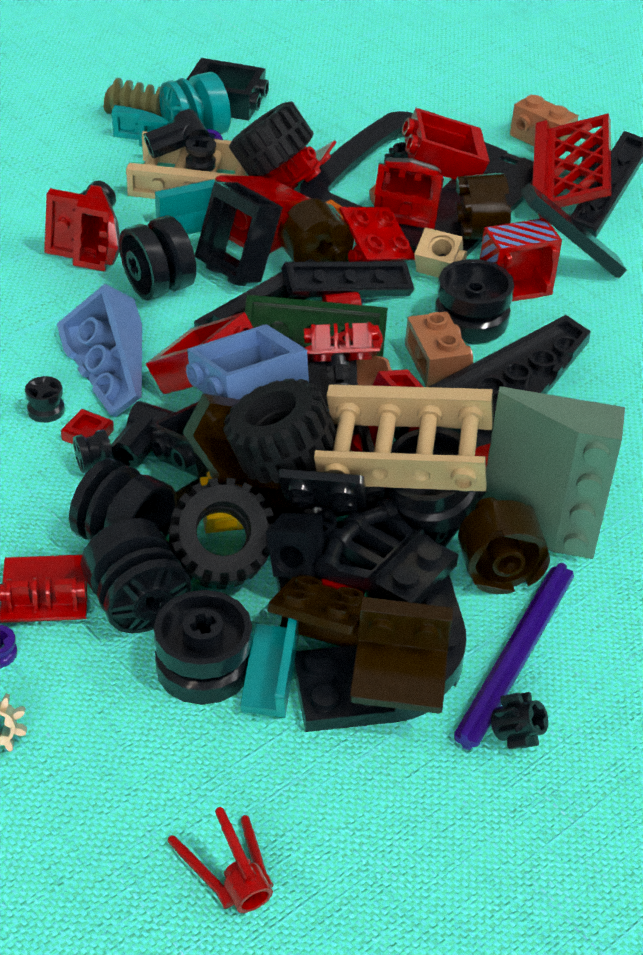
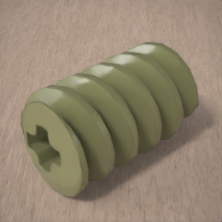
(132, 97)

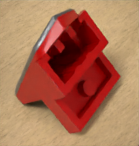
(410, 191)
(82, 227)

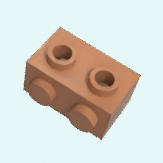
(534, 110)
(436, 346)

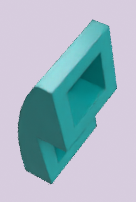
(131, 122)

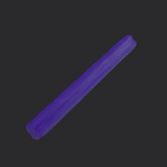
(513, 657)

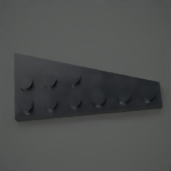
(527, 364)

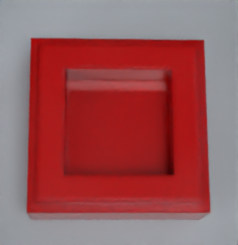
(85, 424)

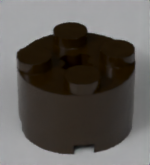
(481, 203)
(315, 233)
(503, 545)

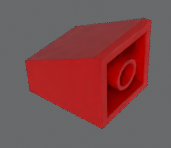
(269, 189)

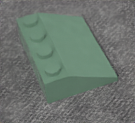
(558, 461)

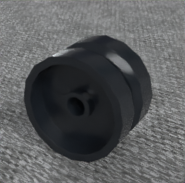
(157, 257)
(476, 298)
(432, 508)
(202, 646)

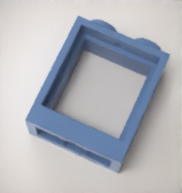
(245, 361)

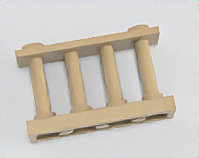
(148, 178)
(409, 407)

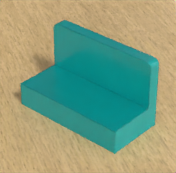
(185, 204)
(270, 669)

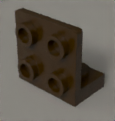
(210, 443)
(321, 610)
(401, 655)

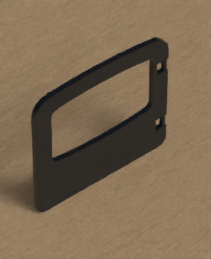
(388, 127)

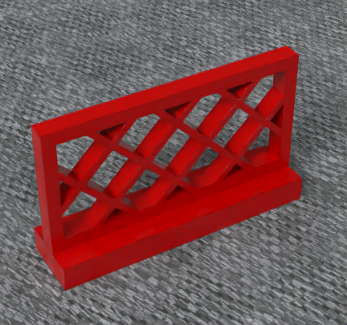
(549, 166)

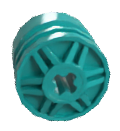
(202, 94)

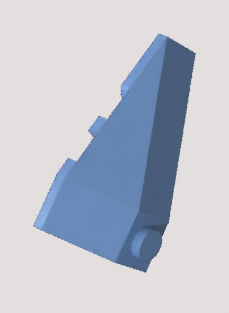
(107, 346)

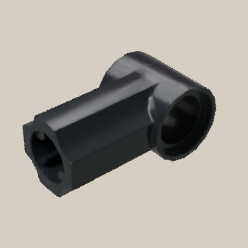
(174, 135)
(135, 440)

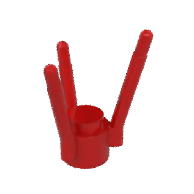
(246, 881)

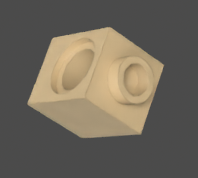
(436, 243)

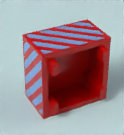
(527, 252)

